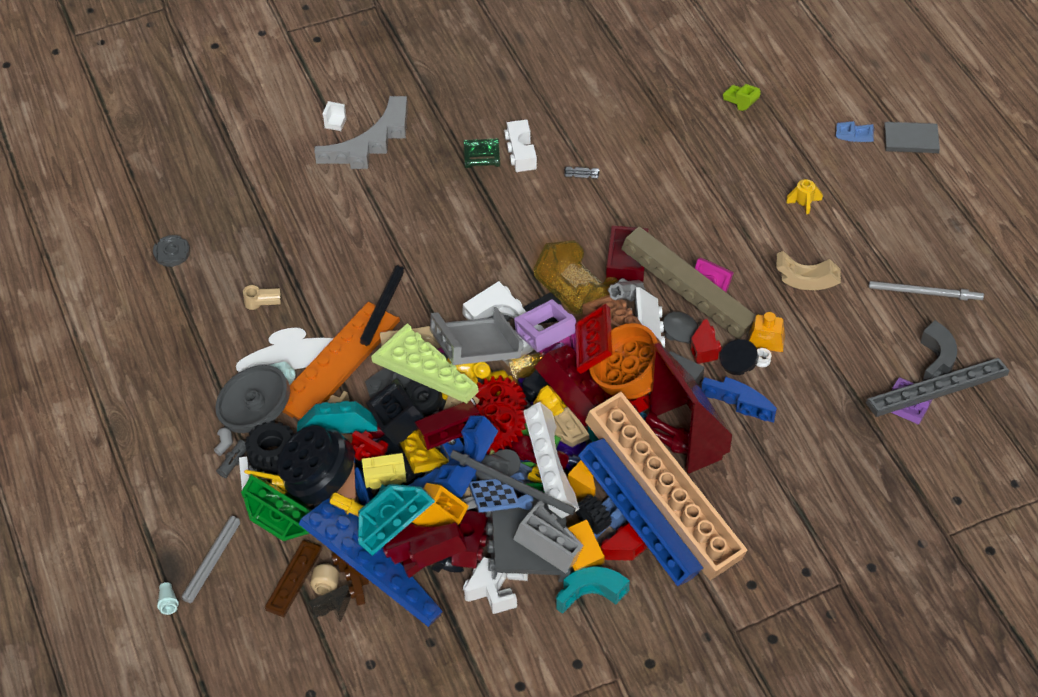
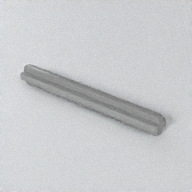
(210, 559)

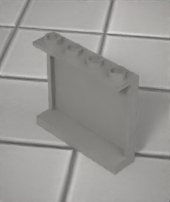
(477, 339)

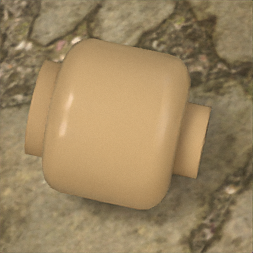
(324, 578)

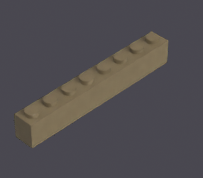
(688, 282)

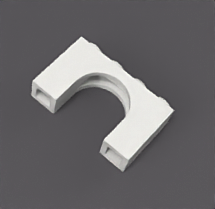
(496, 296)

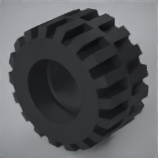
(263, 438)

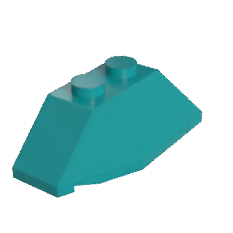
(340, 416)
(390, 514)

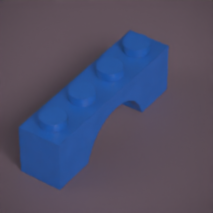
(478, 437)

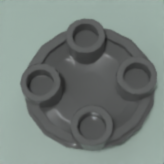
(679, 327)

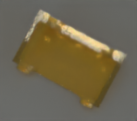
(566, 278)

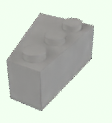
(548, 538)

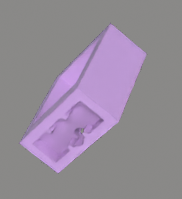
(540, 340)

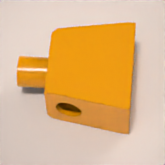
(767, 332)

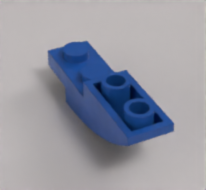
(746, 398)

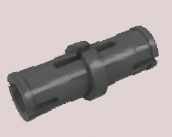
(226, 468)

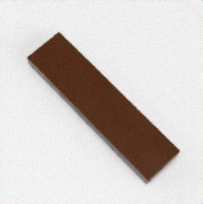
(293, 578)

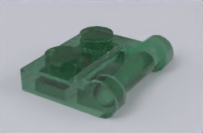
(481, 148)

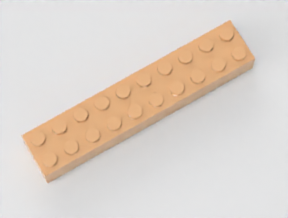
(667, 485)

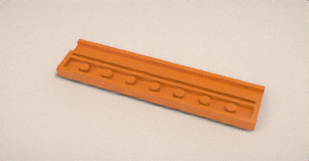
(335, 363)

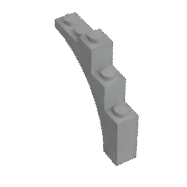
(373, 141)

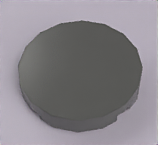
(171, 251)

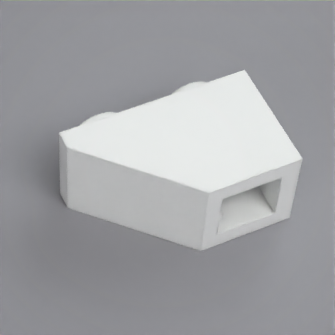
(482, 577)

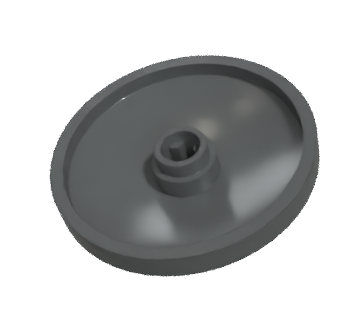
(252, 398)

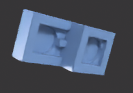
(850, 132)

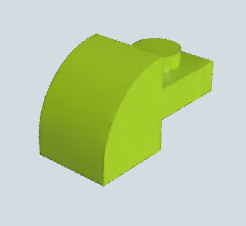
(743, 97)

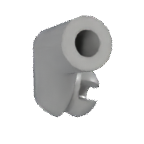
(226, 441)

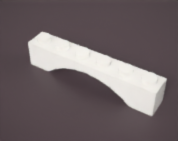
(542, 435)

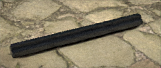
(382, 305)

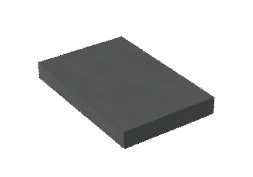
(911, 137)

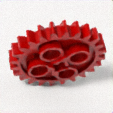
(490, 388)
(506, 418)

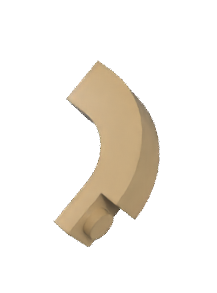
(808, 277)

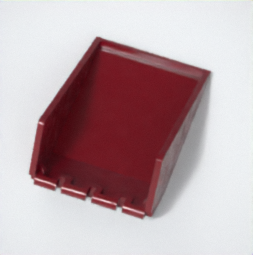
(671, 389)

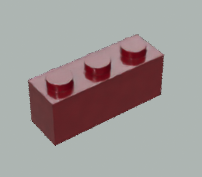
(445, 424)

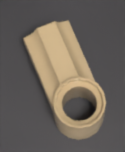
(256, 297)

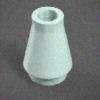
(167, 600)

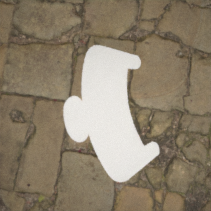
(287, 348)

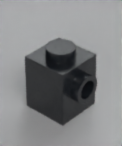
(533, 385)

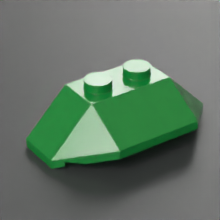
(274, 509)

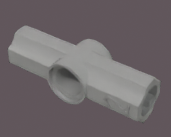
(625, 289)

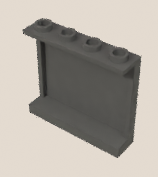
(509, 555)

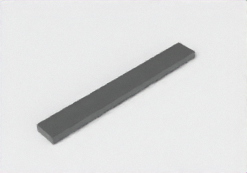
(937, 387)

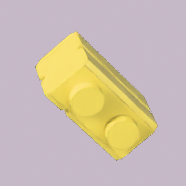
(384, 470)

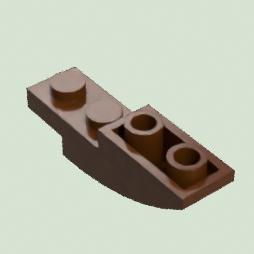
(356, 578)

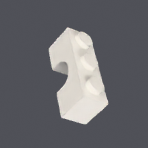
(523, 155)

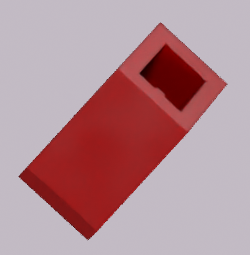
(704, 344)
(623, 545)

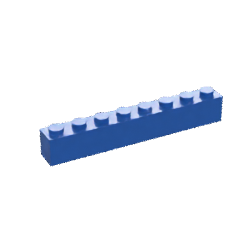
(640, 512)

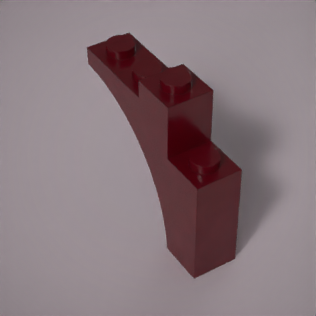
(425, 544)

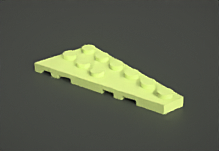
(420, 361)

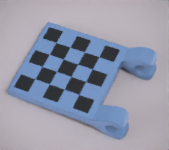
(496, 495)

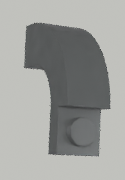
(943, 344)

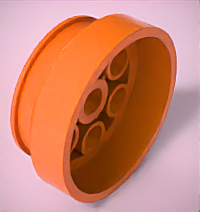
(630, 364)

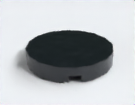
(739, 357)

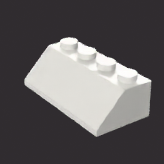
(649, 313)

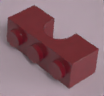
(474, 531)

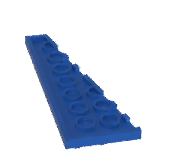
(340, 535)

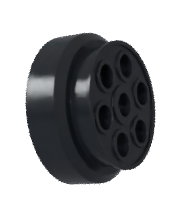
(315, 463)

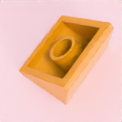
(581, 481)
(591, 552)

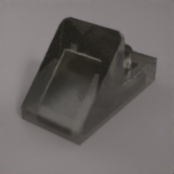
(335, 600)

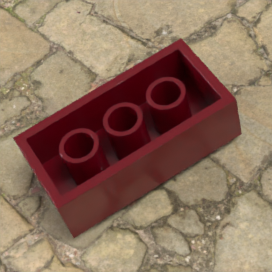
(575, 389)

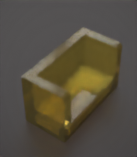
(524, 366)

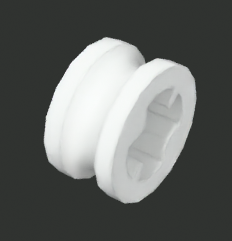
(766, 354)

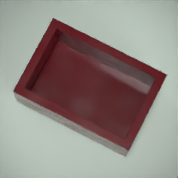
(619, 263)

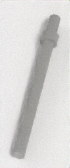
(963, 294)

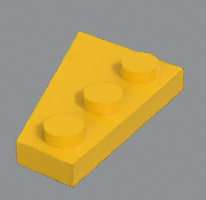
(419, 457)

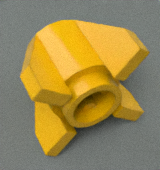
(805, 193)
(551, 400)

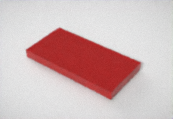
(593, 338)

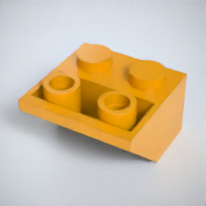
(444, 510)

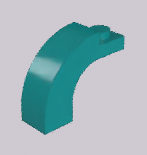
(592, 580)

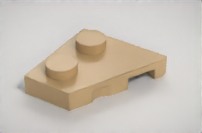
(570, 428)

